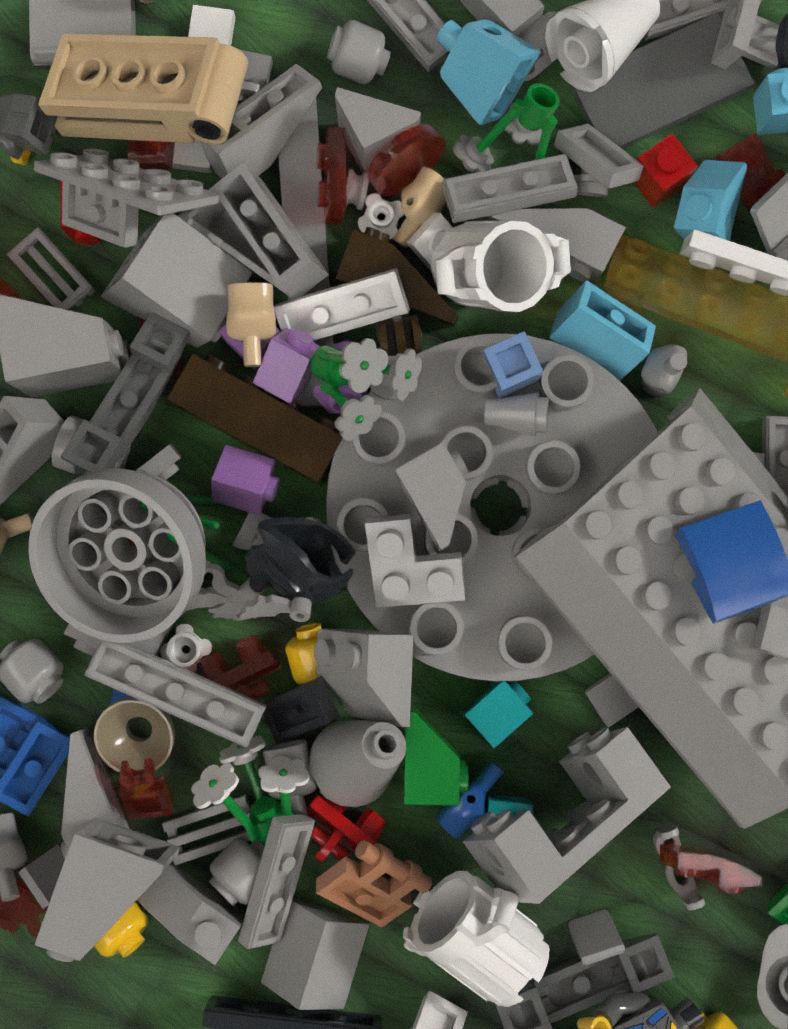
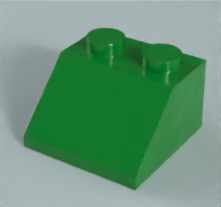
(431, 765)

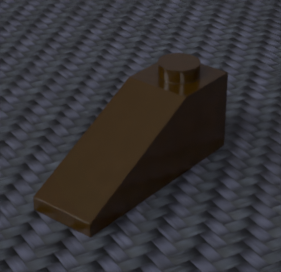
(372, 254)

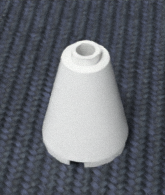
(597, 38)

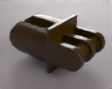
(399, 334)

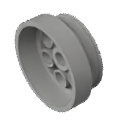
(85, 583)

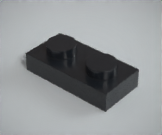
(300, 710)

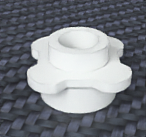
(377, 206)
(185, 636)

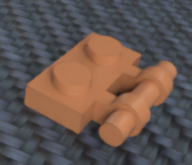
(365, 891)

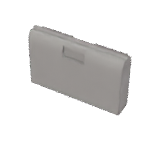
(56, 17)

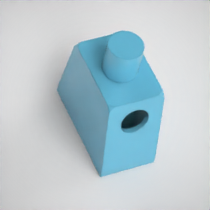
(485, 66)

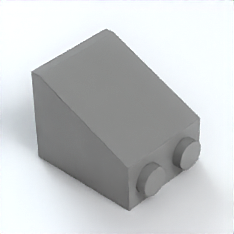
(178, 278)
(57, 348)
(98, 884)

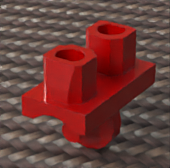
(330, 816)

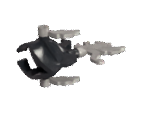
(290, 560)

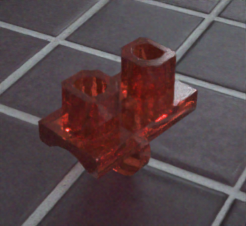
(256, 664)

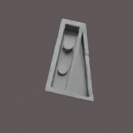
(257, 232)

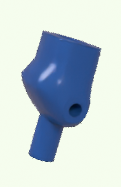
(459, 818)

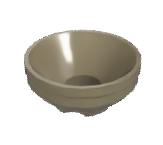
(118, 744)

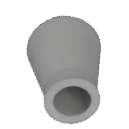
(519, 413)

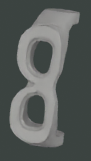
(685, 889)

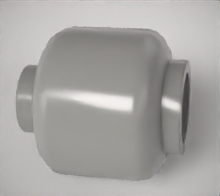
(358, 52)
(30, 670)
(236, 870)

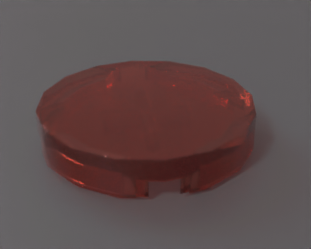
(400, 166)

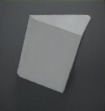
(371, 124)
(315, 957)

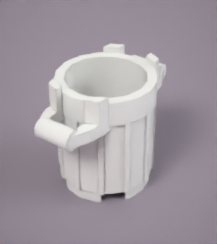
(499, 264)
(478, 937)

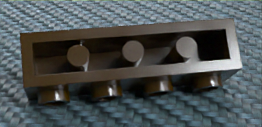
(256, 418)

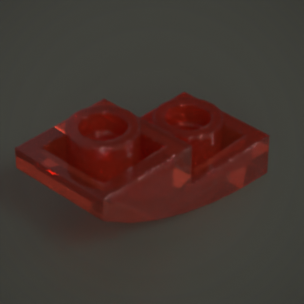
(760, 173)
(696, 862)

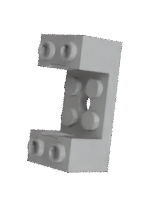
(618, 787)

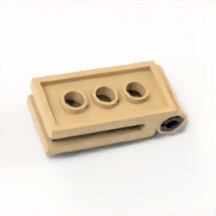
(144, 87)

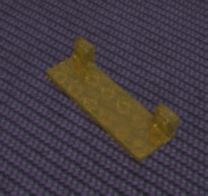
(698, 297)

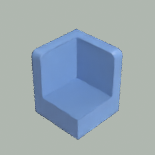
(513, 364)

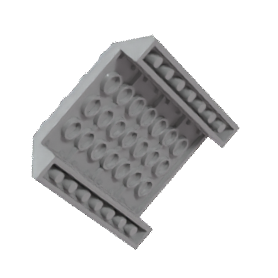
(632, 602)

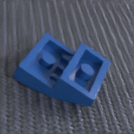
(736, 561)
(29, 754)

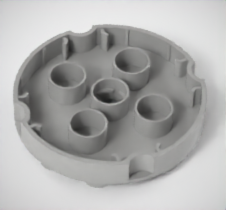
(505, 622)

